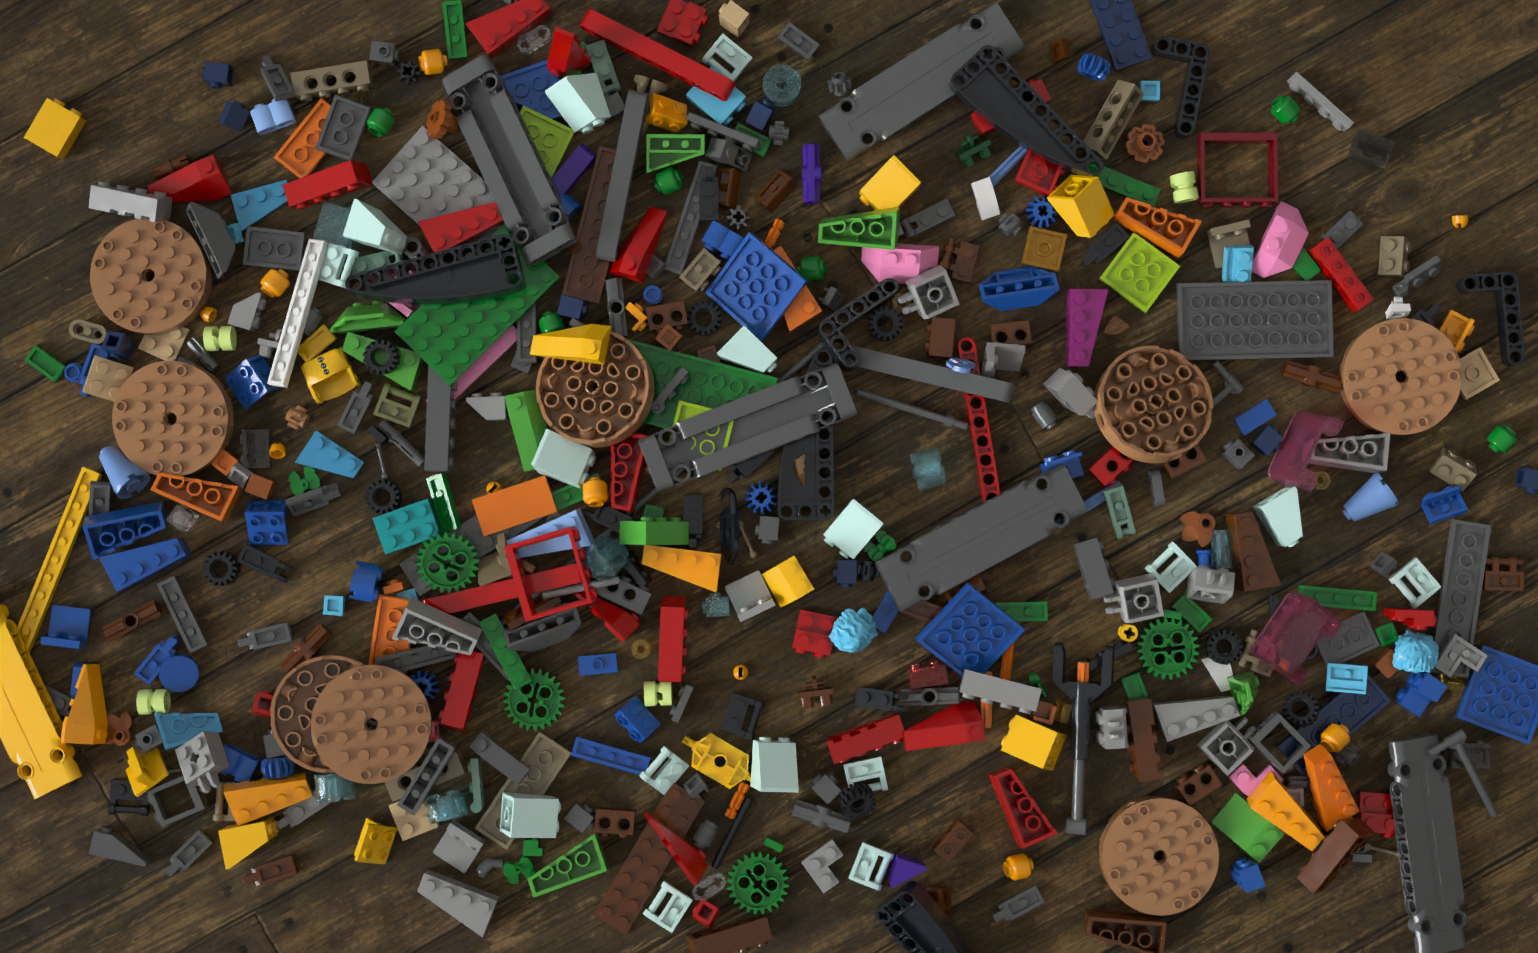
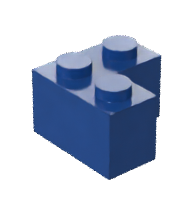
(1418, 692)

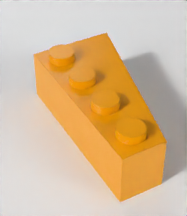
(689, 565)
(265, 796)
(1282, 809)

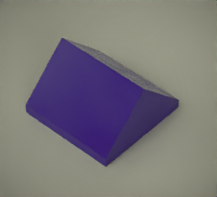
(904, 868)

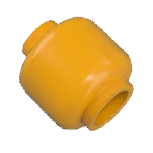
(432, 61)
(275, 283)
(595, 492)
(1335, 737)
(1018, 866)

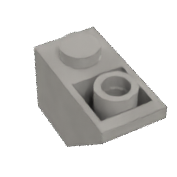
(247, 312)
(491, 408)

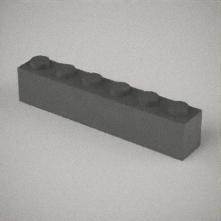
(439, 424)

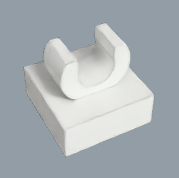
(1397, 309)

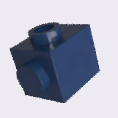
(217, 74)
(761, 113)
(234, 115)
(573, 307)
(118, 345)
(1267, 440)
(1528, 480)
(845, 572)

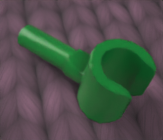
(1035, 679)

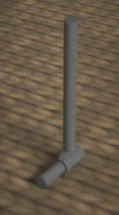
(1231, 384)
(1456, 741)

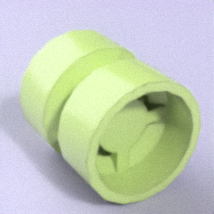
(1184, 187)
(219, 338)
(651, 694)
(151, 701)

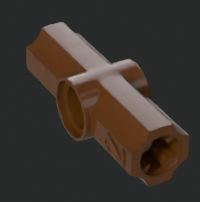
(1311, 376)
(123, 626)
(306, 648)

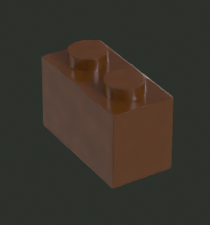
(940, 337)

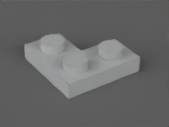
(1458, 651)
(818, 865)

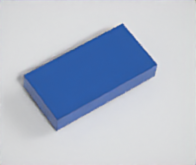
(1254, 417)

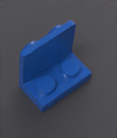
(250, 381)
(1069, 459)
(267, 522)
(68, 627)

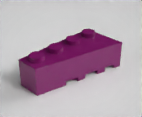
(1083, 318)

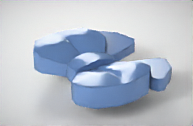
(960, 365)

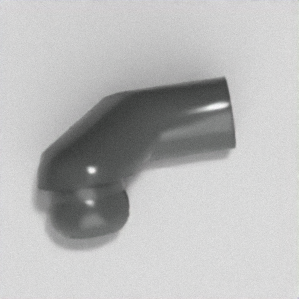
(489, 863)

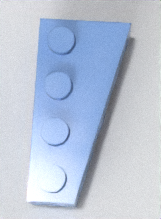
(561, 543)

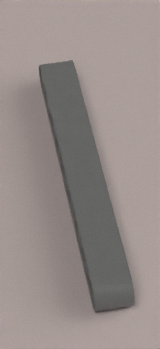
(622, 175)
(933, 374)

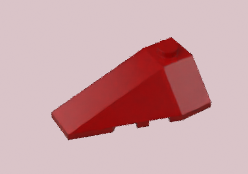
(196, 182)
(638, 248)
(616, 619)
(684, 853)

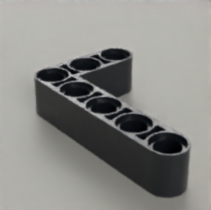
(1190, 80)
(1503, 309)
(852, 318)

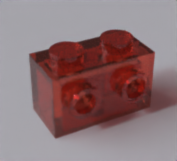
(926, 675)

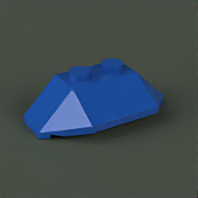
(1018, 288)

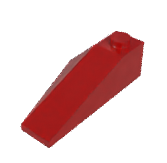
(566, 54)
(951, 726)

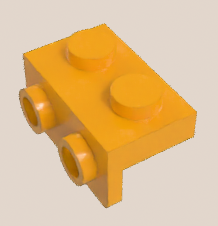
(667, 113)
(1456, 328)

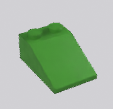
(1247, 828)

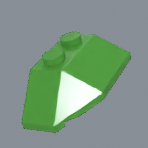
(367, 318)

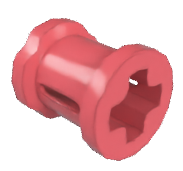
(434, 731)

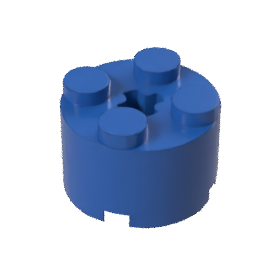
(365, 581)

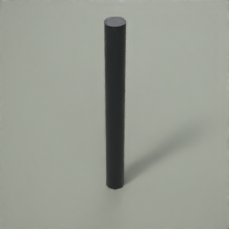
(731, 833)

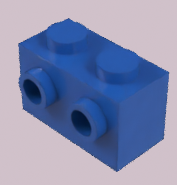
(1247, 874)

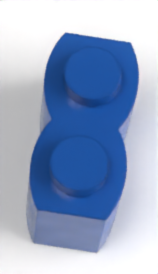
(722, 240)
(241, 764)

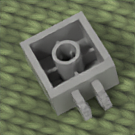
(920, 289)
(1071, 392)
(1210, 584)
(1129, 591)
(1112, 727)
(1238, 745)
(202, 760)

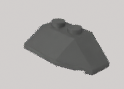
(213, 236)
(543, 631)

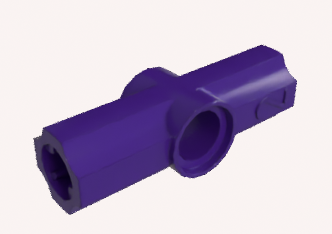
(811, 174)

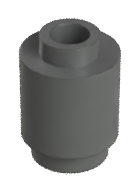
(313, 320)
(1044, 415)
(705, 834)

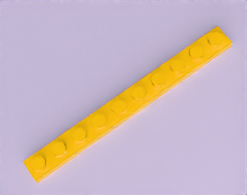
(57, 557)

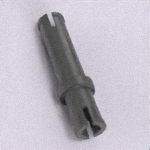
(402, 443)

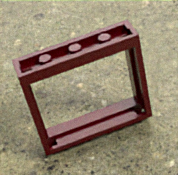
(1268, 138)

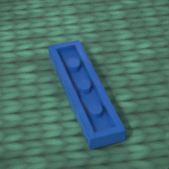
(610, 755)

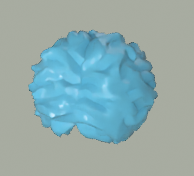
(853, 630)
(1415, 652)

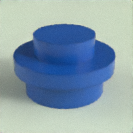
(652, 294)
(73, 372)

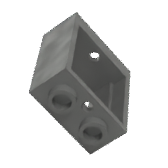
(1264, 728)
(198, 797)

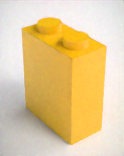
(55, 128)

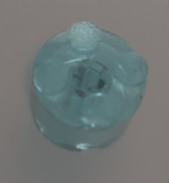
(791, 80)
(928, 469)
(606, 557)
(333, 787)
(446, 807)

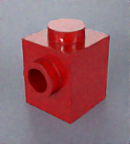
(262, 704)
(706, 913)

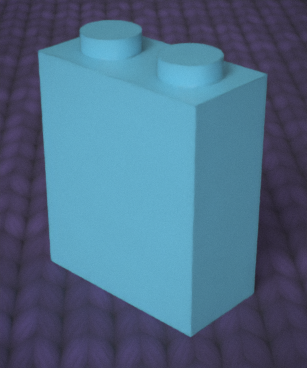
(714, 108)

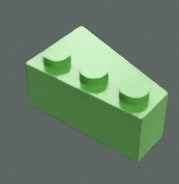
(670, 149)
(654, 532)

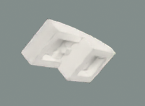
(985, 198)

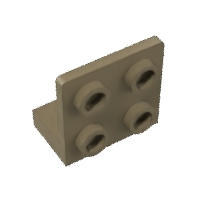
(1227, 235)
(494, 565)

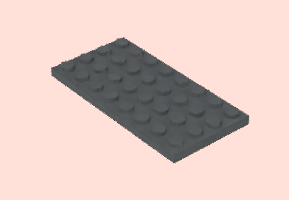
(1255, 320)

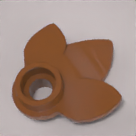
(1194, 528)
(119, 725)

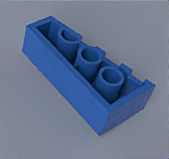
(122, 527)
(139, 564)

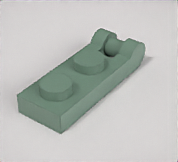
(603, 66)
(374, 261)
(1119, 511)
(476, 784)

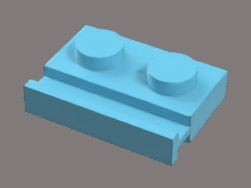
(1237, 263)
(1346, 678)

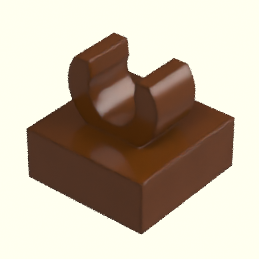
(1060, 50)

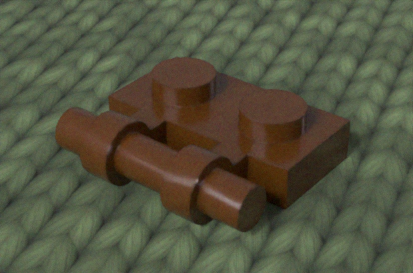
(964, 262)
(1503, 580)

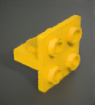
(145, 770)
(374, 842)

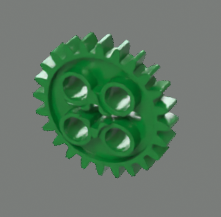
(439, 576)
(1166, 631)
(551, 703)
(771, 871)

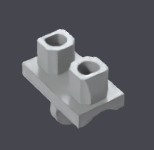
(267, 346)

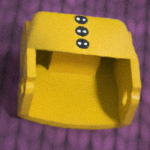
(330, 375)

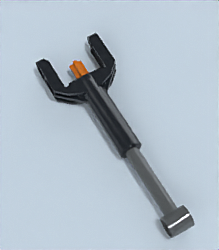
(1082, 694)

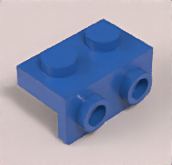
(1443, 504)
(637, 720)

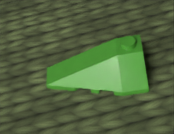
(527, 424)
(1243, 689)

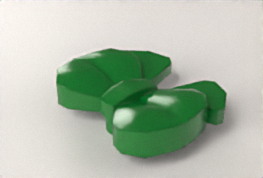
(311, 481)
(885, 543)
(512, 870)

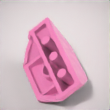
(1280, 242)
(901, 263)

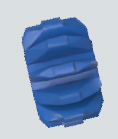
(1093, 67)
(1033, 211)
(756, 493)
(428, 681)
(277, 767)

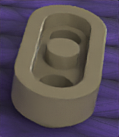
(89, 333)

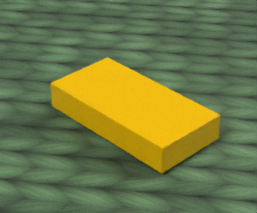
(316, 343)

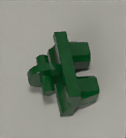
(980, 146)

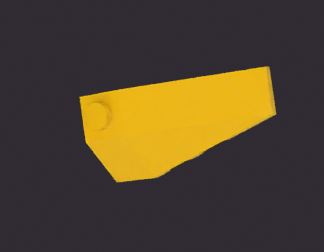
(579, 343)

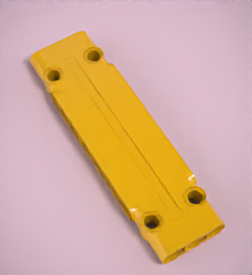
(29, 718)

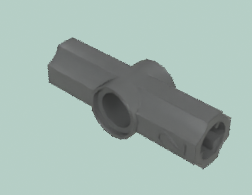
(616, 295)
(943, 695)
(821, 815)

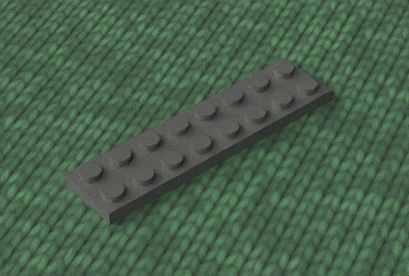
(470, 529)
(1461, 585)

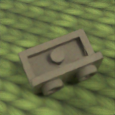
(1394, 256)
(701, 270)
(1454, 469)

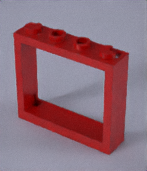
(521, 582)

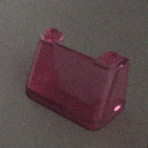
(1297, 448)
(1292, 636)

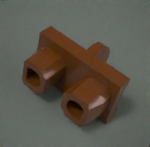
(824, 693)

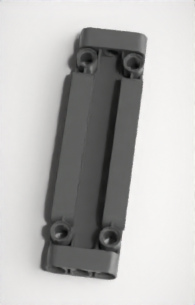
(916, 83)
(509, 160)
(760, 425)
(981, 537)
(1427, 844)

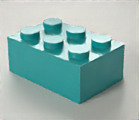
(407, 526)

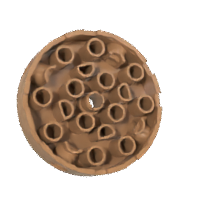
(123, 269)
(1429, 380)
(611, 410)
(144, 414)
(1147, 430)
(294, 705)
(342, 730)
(1186, 862)

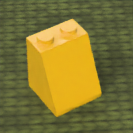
(889, 186)
(1082, 204)
(787, 581)
(1033, 742)
(243, 840)

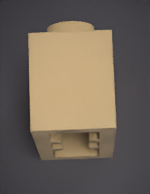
(733, 18)

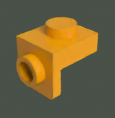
(637, 311)

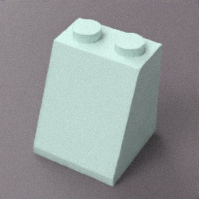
(580, 101)
(373, 228)
(748, 352)
(563, 459)
(1281, 516)
(852, 529)
(774, 765)
(529, 815)

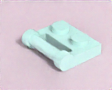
(731, 54)
(334, 263)
(1175, 572)
(1419, 578)
(865, 770)
(668, 773)
(865, 863)
(673, 910)

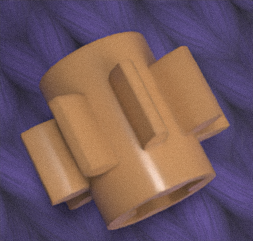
(297, 417)

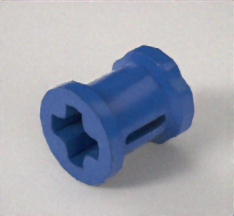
(1205, 558)

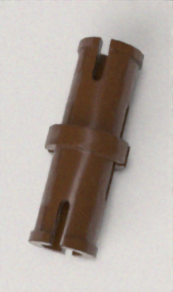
(170, 166)

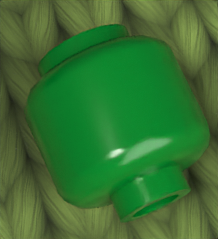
(1285, 109)
(380, 121)
(669, 180)
(812, 268)
(551, 322)
(1502, 439)

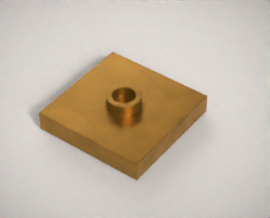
(1044, 249)

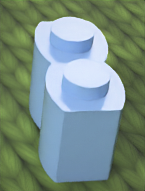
(272, 116)

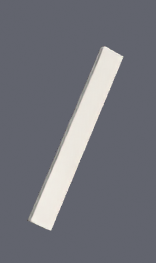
(297, 313)

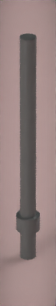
(948, 420)

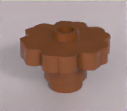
(441, 120)
(1141, 152)

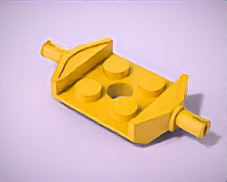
(704, 760)

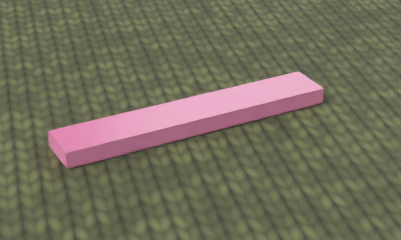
(503, 344)

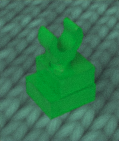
(532, 847)

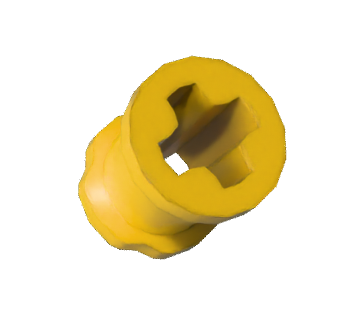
(1130, 638)

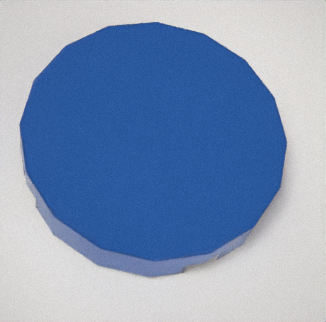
(178, 673)

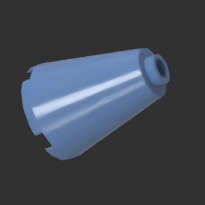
(122, 473)
(1370, 499)

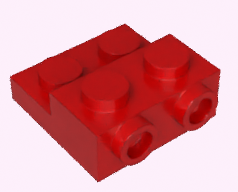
(683, 22)
(1039, 174)
(1415, 618)
(813, 633)
(1377, 812)

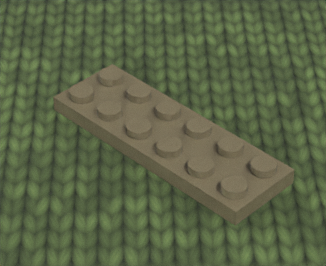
(545, 760)

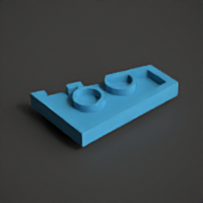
(257, 203)
(329, 456)
(180, 728)

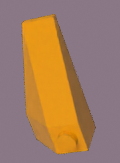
(88, 715)

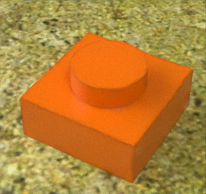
(225, 462)
(394, 586)

